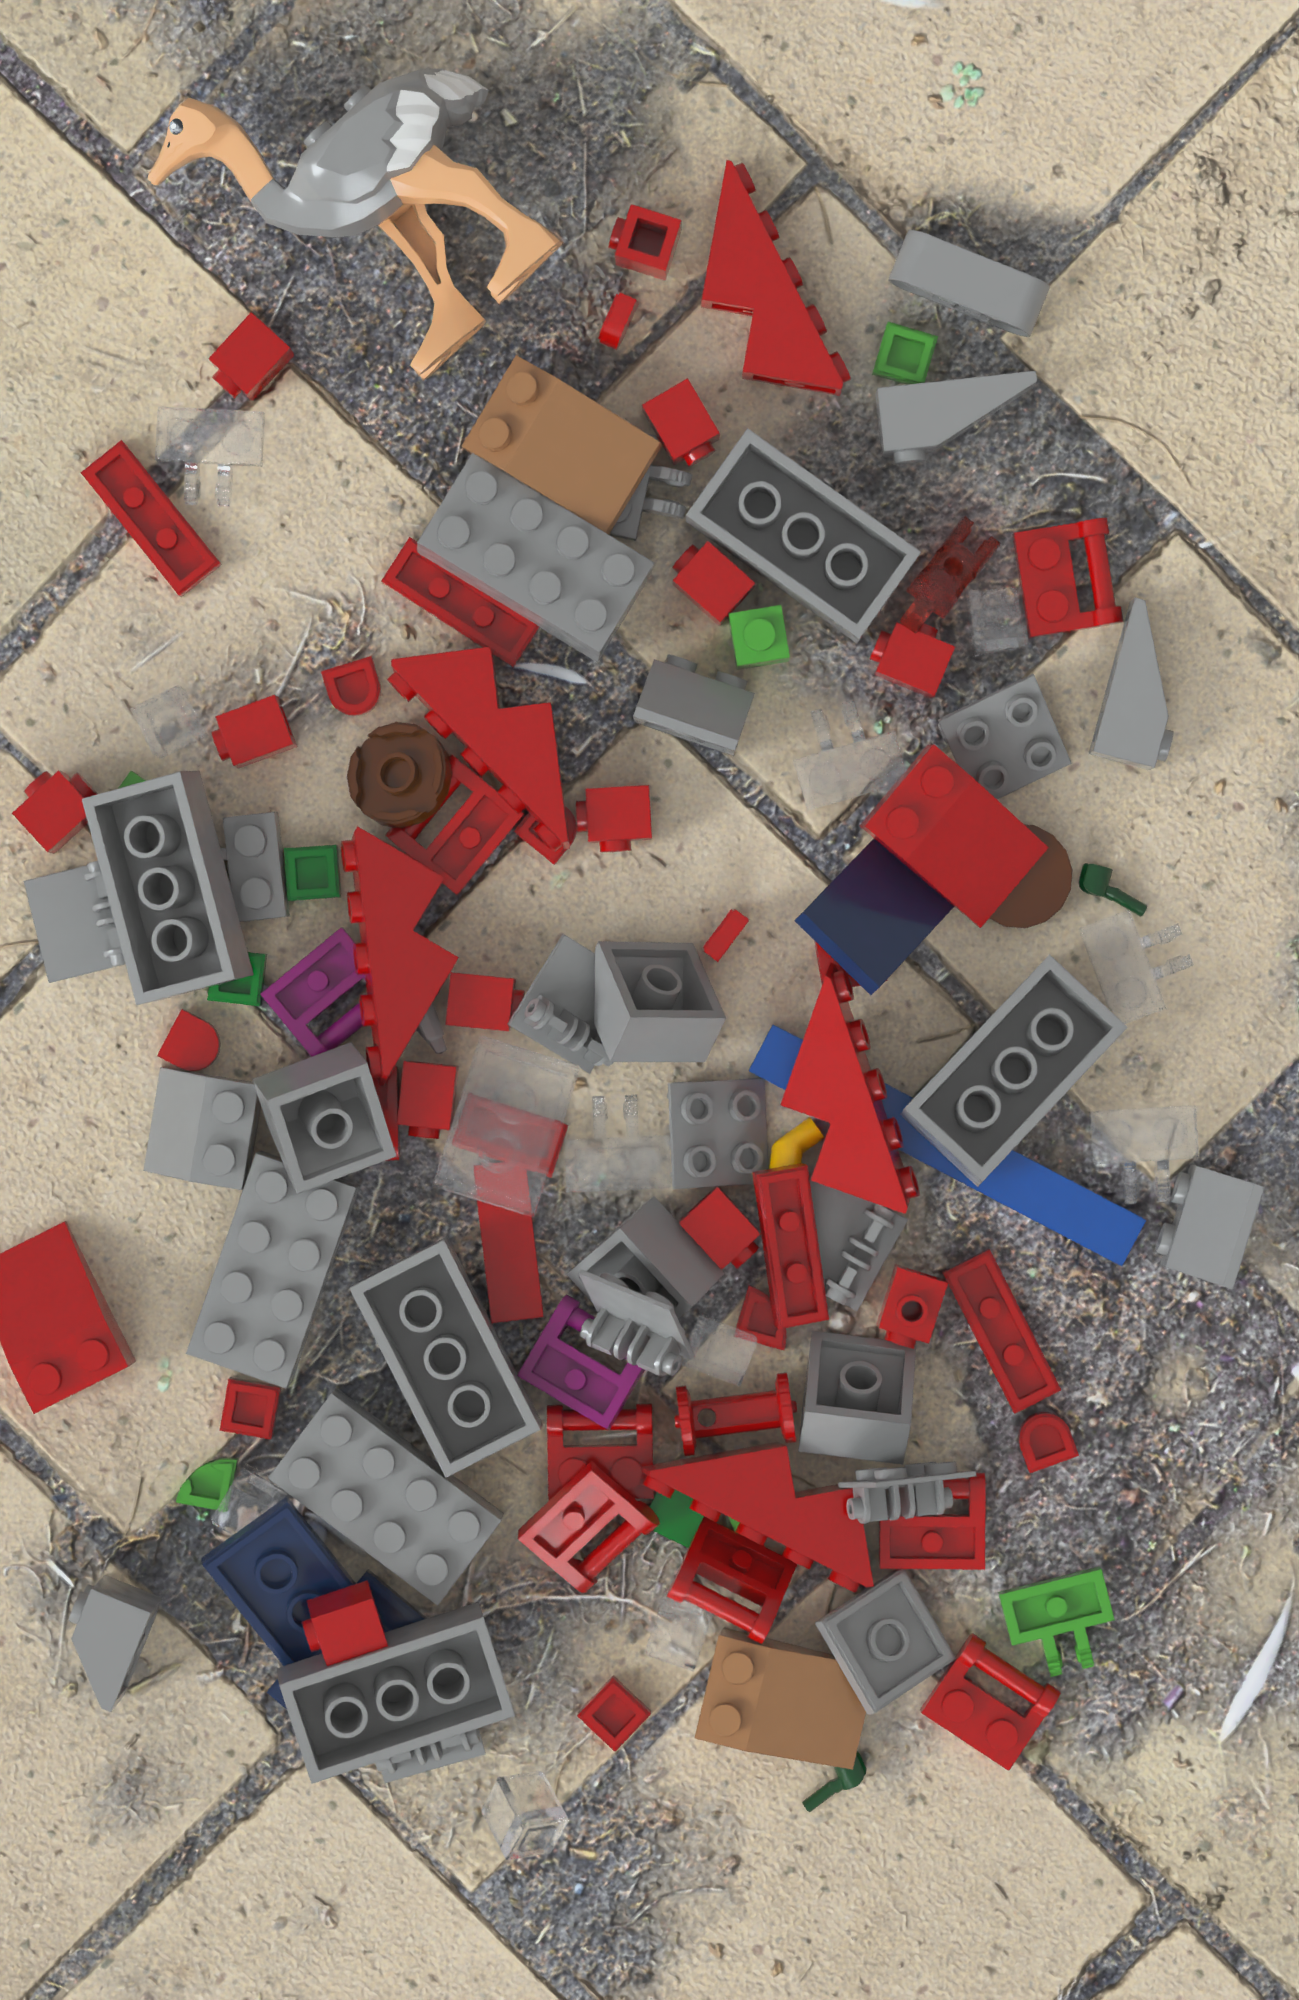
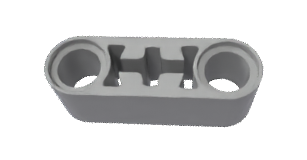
(969, 283)

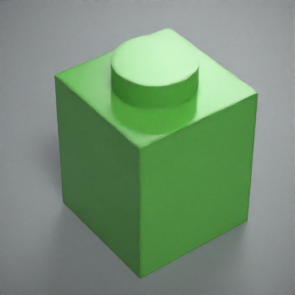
(758, 637)

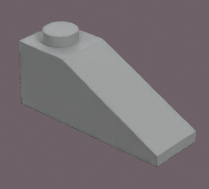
(931, 414)
(1134, 701)

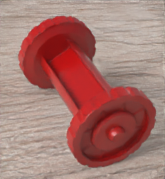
(737, 1414)

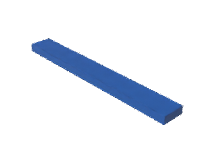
(1014, 1182)

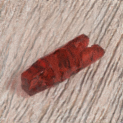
(946, 576)

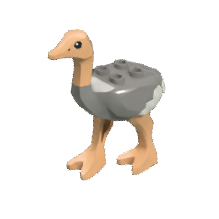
(378, 172)

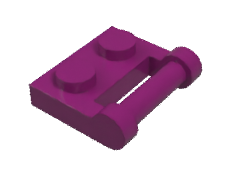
(314, 987)
(573, 1375)

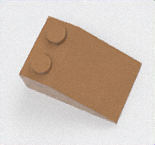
(562, 444)
(780, 1702)

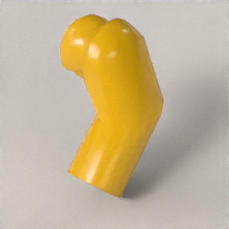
(792, 1145)

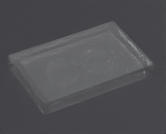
(506, 1126)

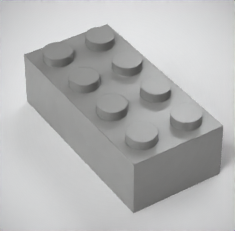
(802, 535)
(535, 557)
(167, 886)
(1013, 1070)
(271, 1273)
(446, 1357)
(386, 1496)
(417, 1691)

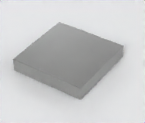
(885, 1640)

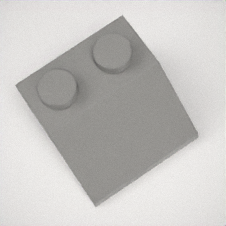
(694, 705)
(654, 1002)
(325, 1117)
(203, 1128)
(1209, 1225)
(655, 1256)
(857, 1398)
(111, 1634)

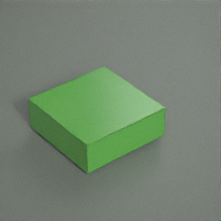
(904, 354)

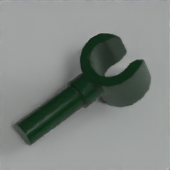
(1095, 881)
(846, 1780)

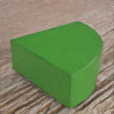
(208, 1483)

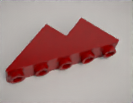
(753, 281)
(509, 742)
(398, 963)
(839, 1087)
(759, 1492)

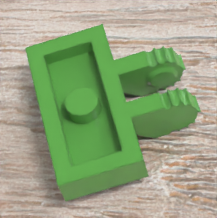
(1057, 1608)

